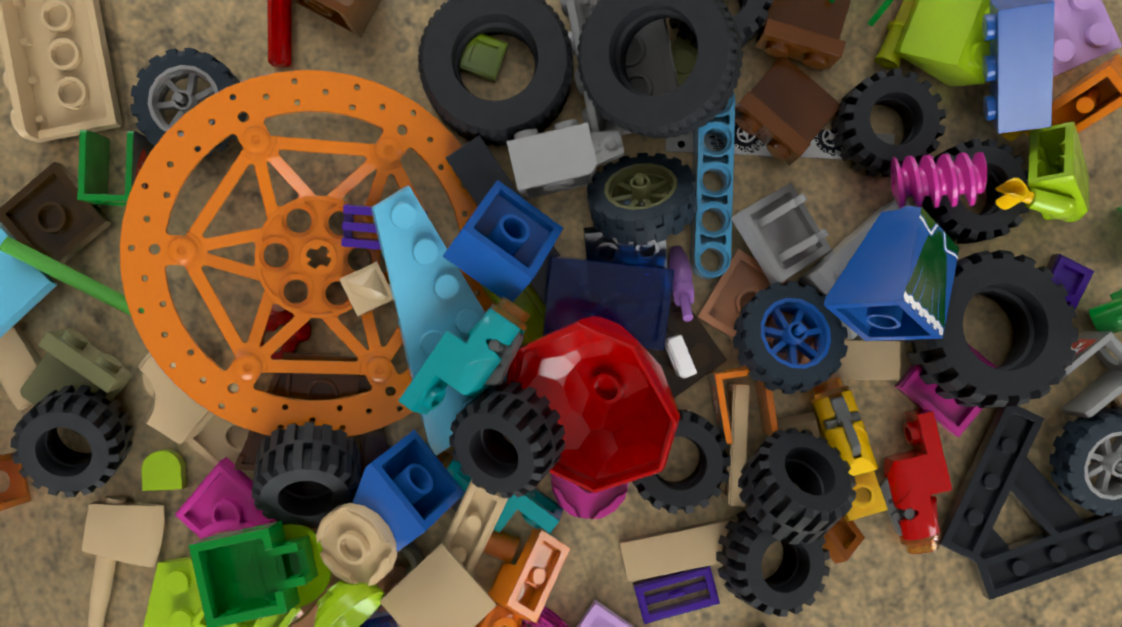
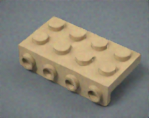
(57, 68)

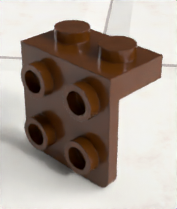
(805, 31)
(785, 110)

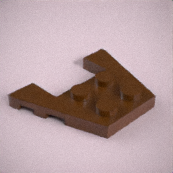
(317, 387)

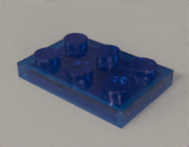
(620, 292)

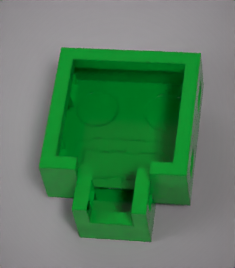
(251, 573)

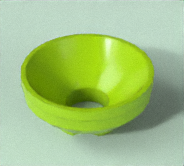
(347, 604)

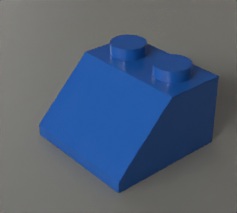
(504, 242)

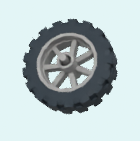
(162, 76)
(1087, 442)

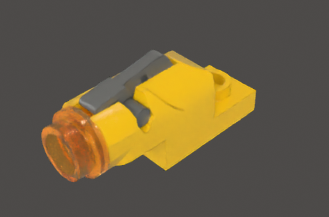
(844, 429)

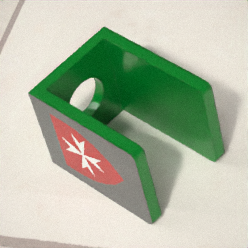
(94, 167)

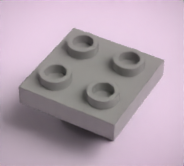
(781, 233)

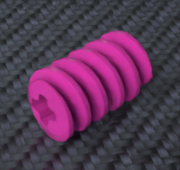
(939, 179)

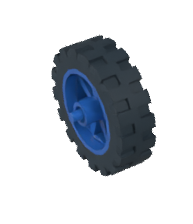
(763, 361)

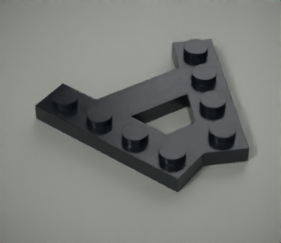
(1003, 470)

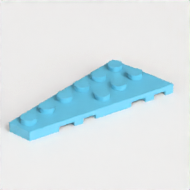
(427, 297)

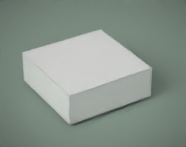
(679, 356)

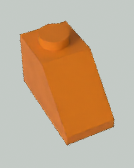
(1090, 96)

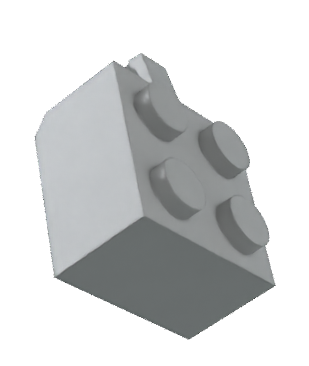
(560, 157)

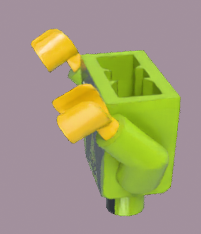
(1055, 175)

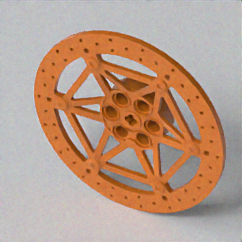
(194, 247)

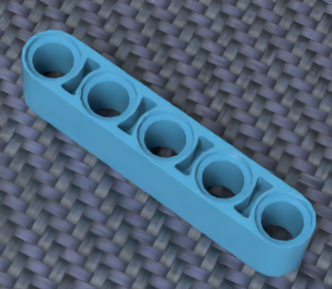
(720, 201)

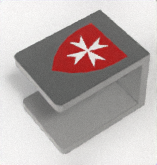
(1108, 385)

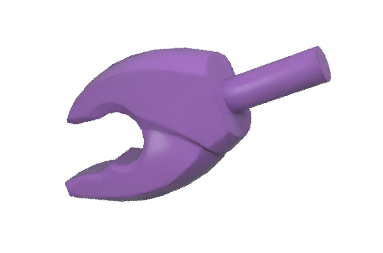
(682, 283)

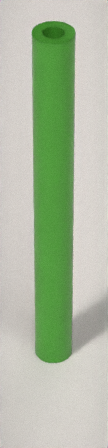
(65, 274)

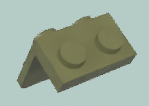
(75, 363)

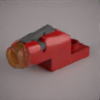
(912, 480)

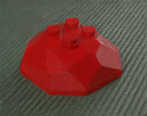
(608, 399)

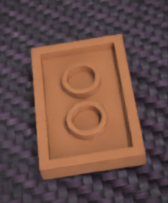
(735, 290)

